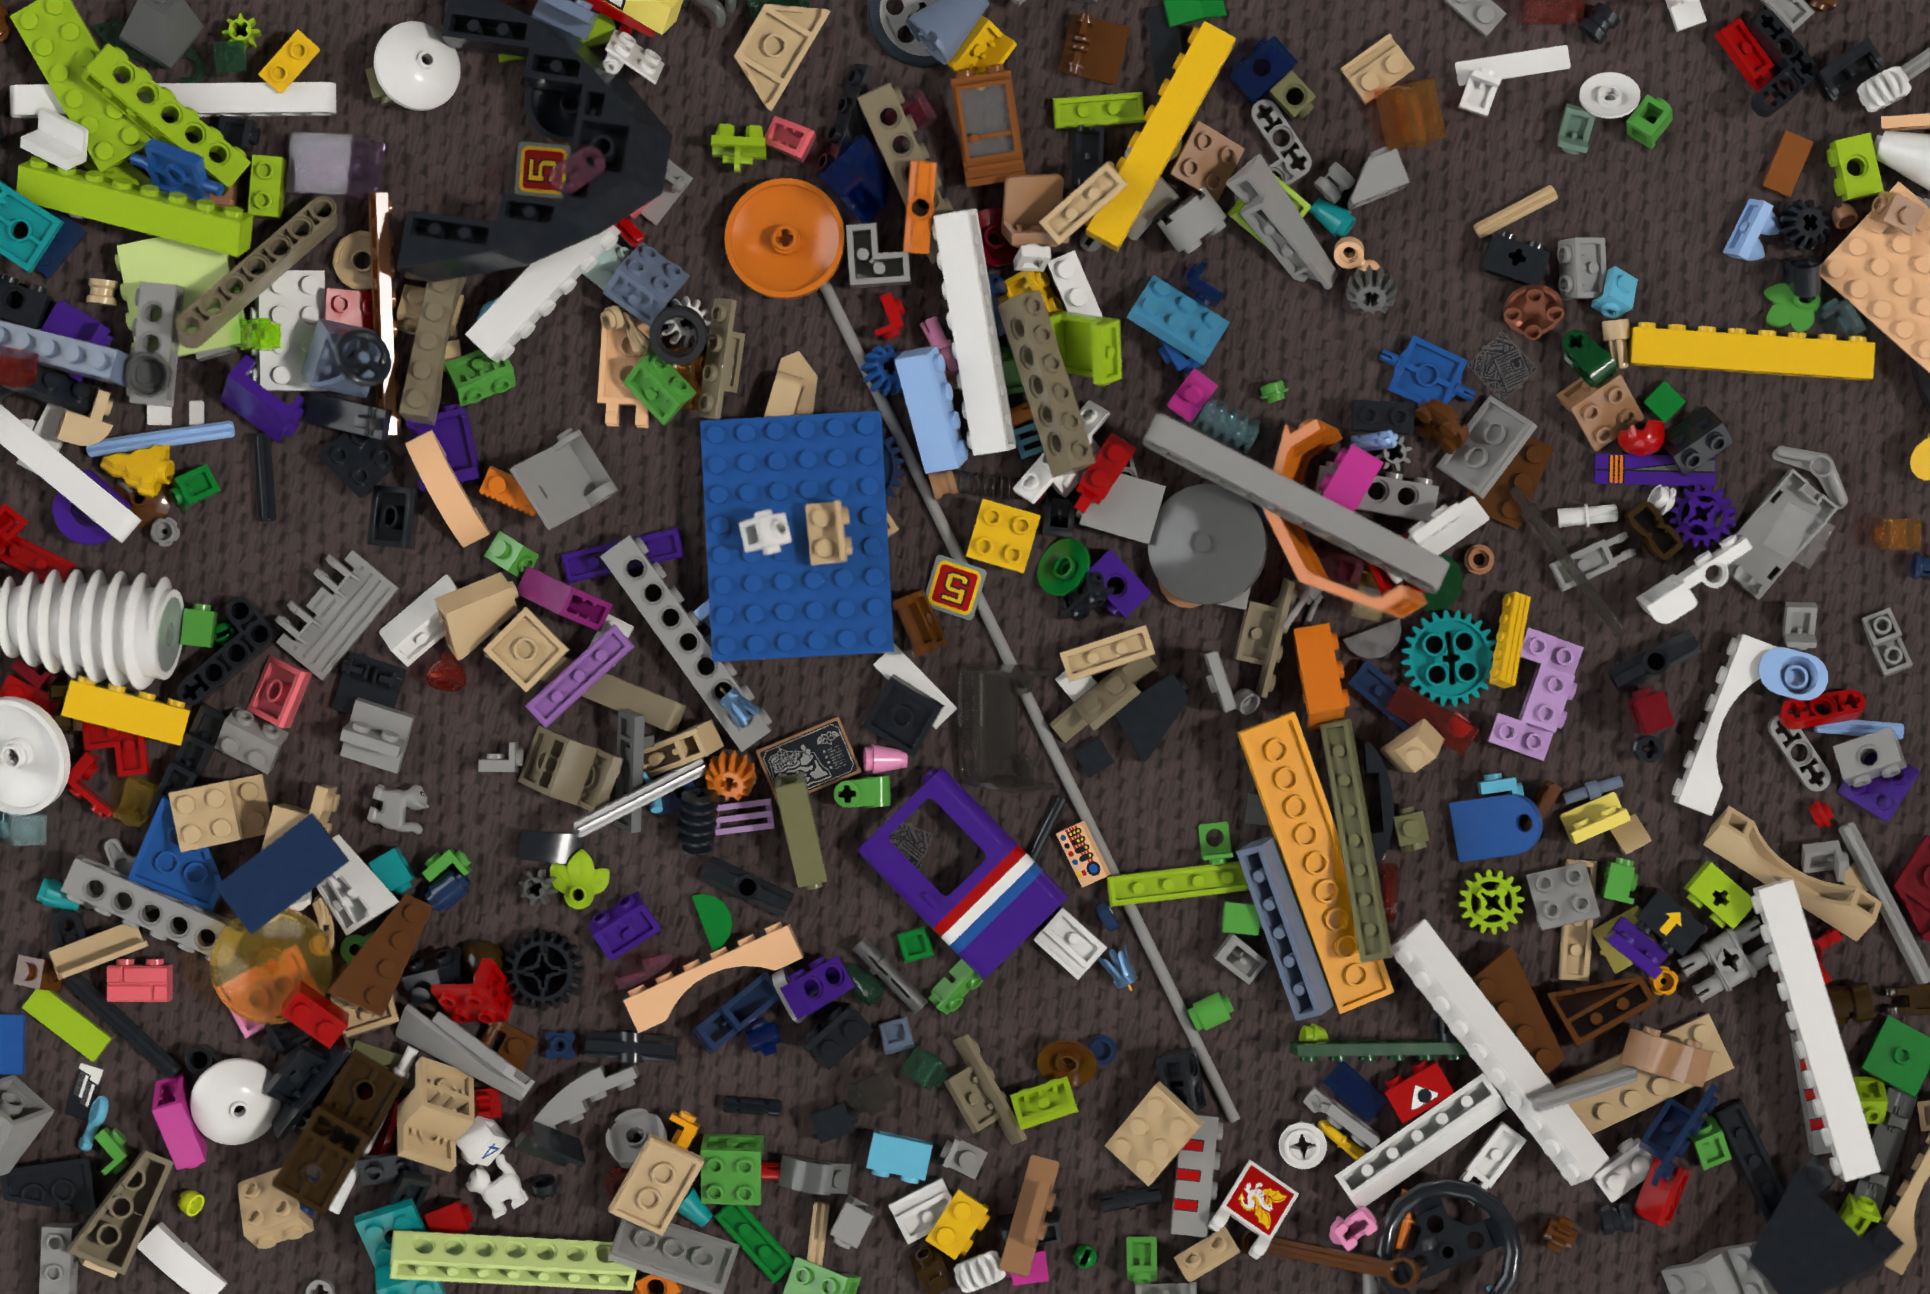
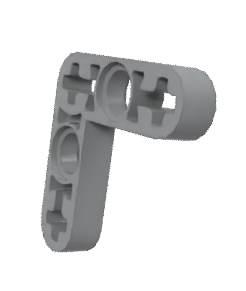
(1282, 165)

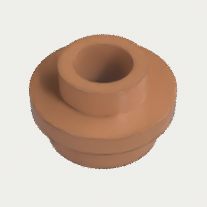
(1488, 559)

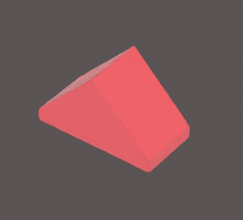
(790, 138)

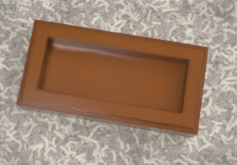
(1787, 164)

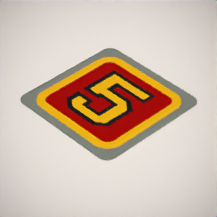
(535, 166)
(955, 587)

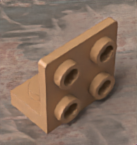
(1601, 409)

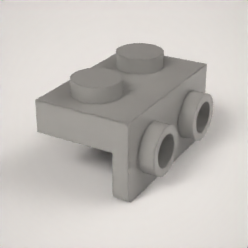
(251, 740)

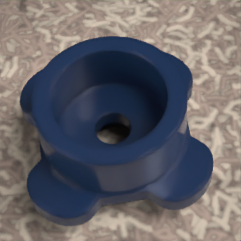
(554, 1038)

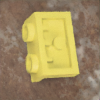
(1594, 818)

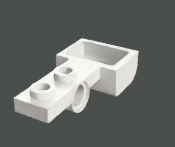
(1673, 595)

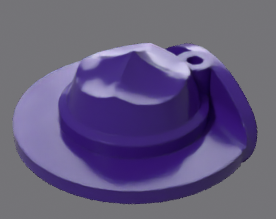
(77, 524)

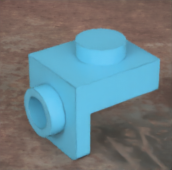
(1617, 294)
(1495, 783)

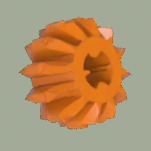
(730, 775)

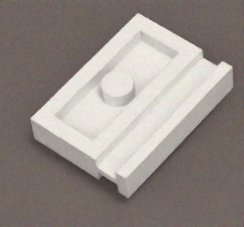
(1070, 943)
(920, 1209)

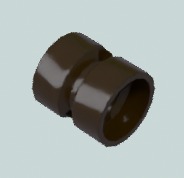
(1851, 1003)

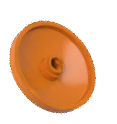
(785, 238)

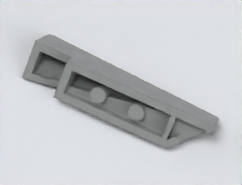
(1280, 224)
(462, 1050)

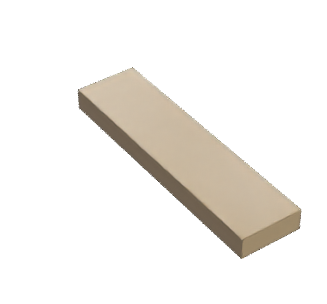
(1577, 939)

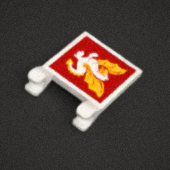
(1257, 1203)

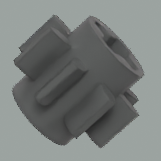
(542, 894)

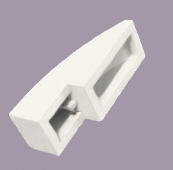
(180, 1262)

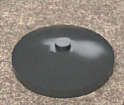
(1208, 544)

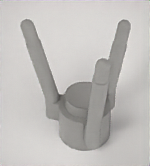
(1306, 595)

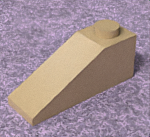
(681, 748)

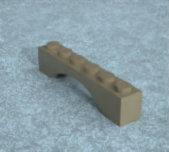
(425, 370)

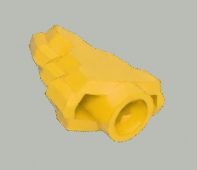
(142, 469)

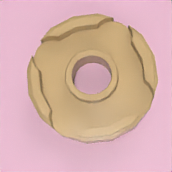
(344, 260)

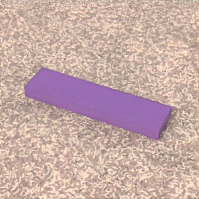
(580, 676)

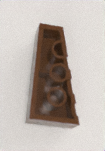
(380, 962)
(1512, 997)

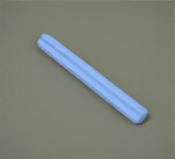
(170, 437)

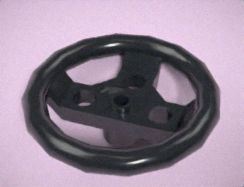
(1425, 1202)

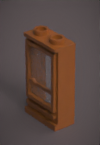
(987, 125)

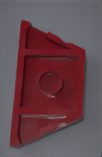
(1913, 887)

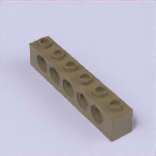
(872, 105)
(1046, 383)

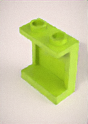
(1089, 345)

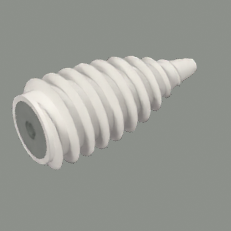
(94, 626)

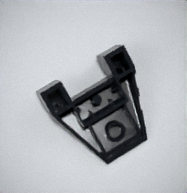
(1810, 1246)

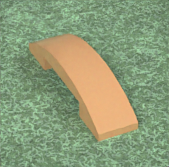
(446, 489)

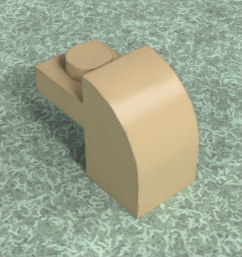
(85, 429)

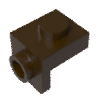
(932, 1270)

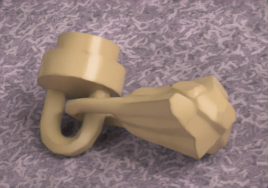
(614, 319)
(325, 917)

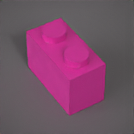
(1351, 478)

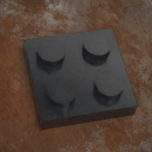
(903, 715)

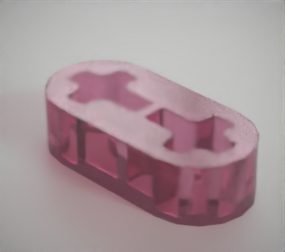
(574, 164)

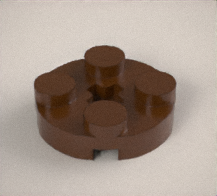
(1439, 423)

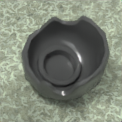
(148, 374)

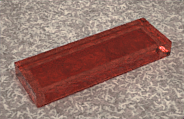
(1414, 706)

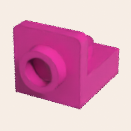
(1192, 395)

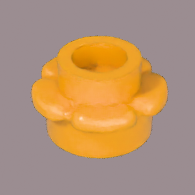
(1670, 985)

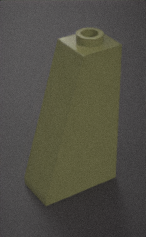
(801, 830)

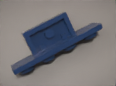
(1671, 1129)

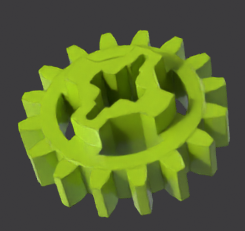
(1500, 890)

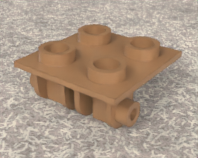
(1207, 160)

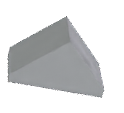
(1240, 958)

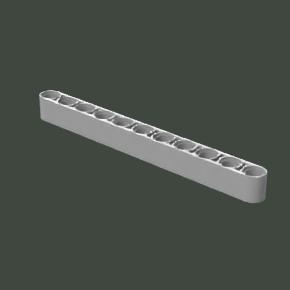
(1296, 503)

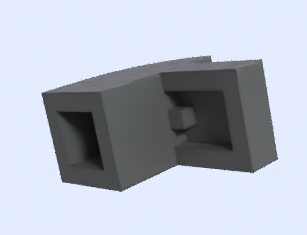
(814, 1176)

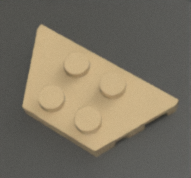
(777, 46)

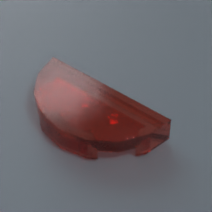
(1390, 895)

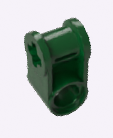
(1587, 357)

